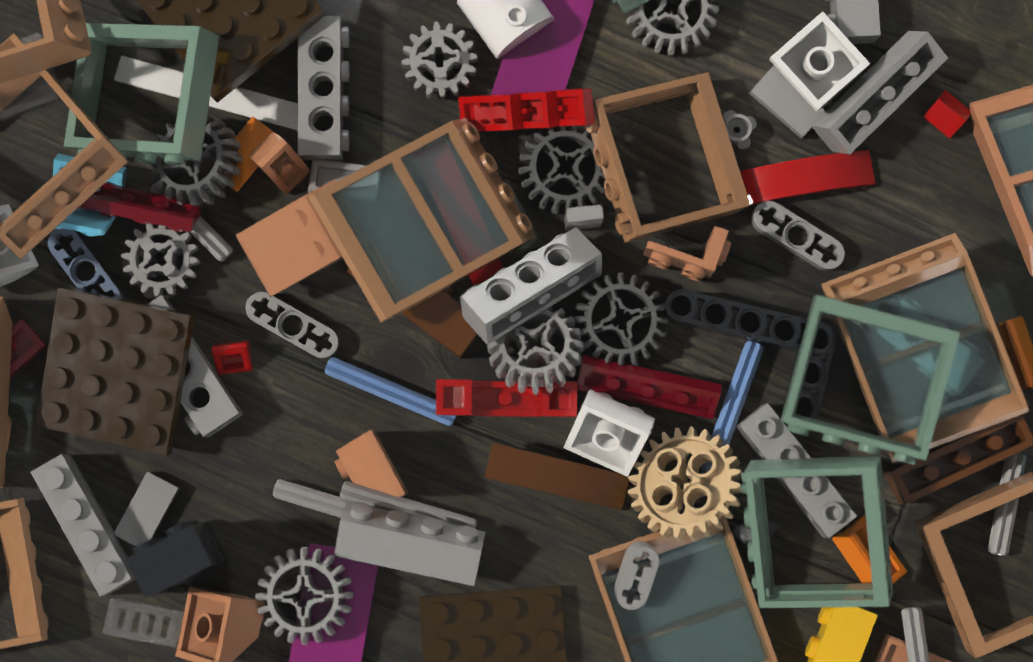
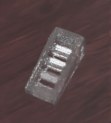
(113, 613)

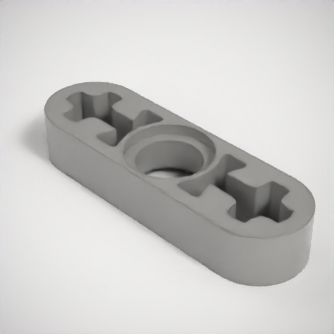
(812, 231)
(265, 321)

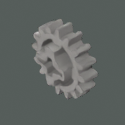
(453, 60)
(149, 269)

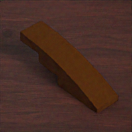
(556, 476)

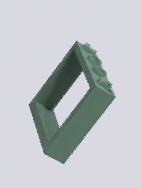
(194, 94)
(867, 442)
(818, 595)

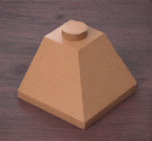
(370, 465)
(217, 625)

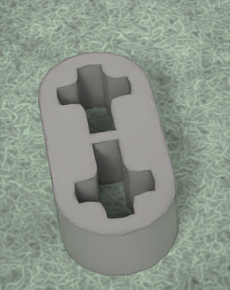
(629, 573)

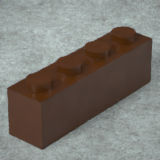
(442, 320)
(958, 459)

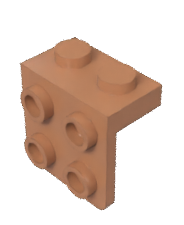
(692, 267)

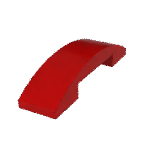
(808, 176)
(496, 399)

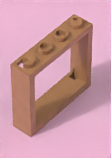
(713, 139)
(947, 577)

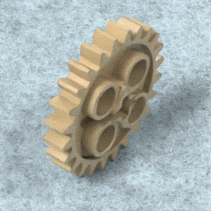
(716, 484)

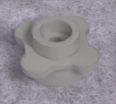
(745, 124)

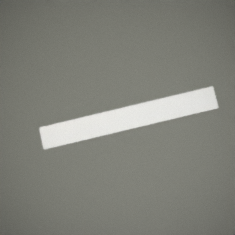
(238, 101)

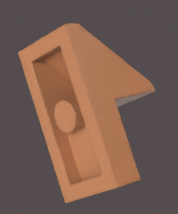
(280, 162)

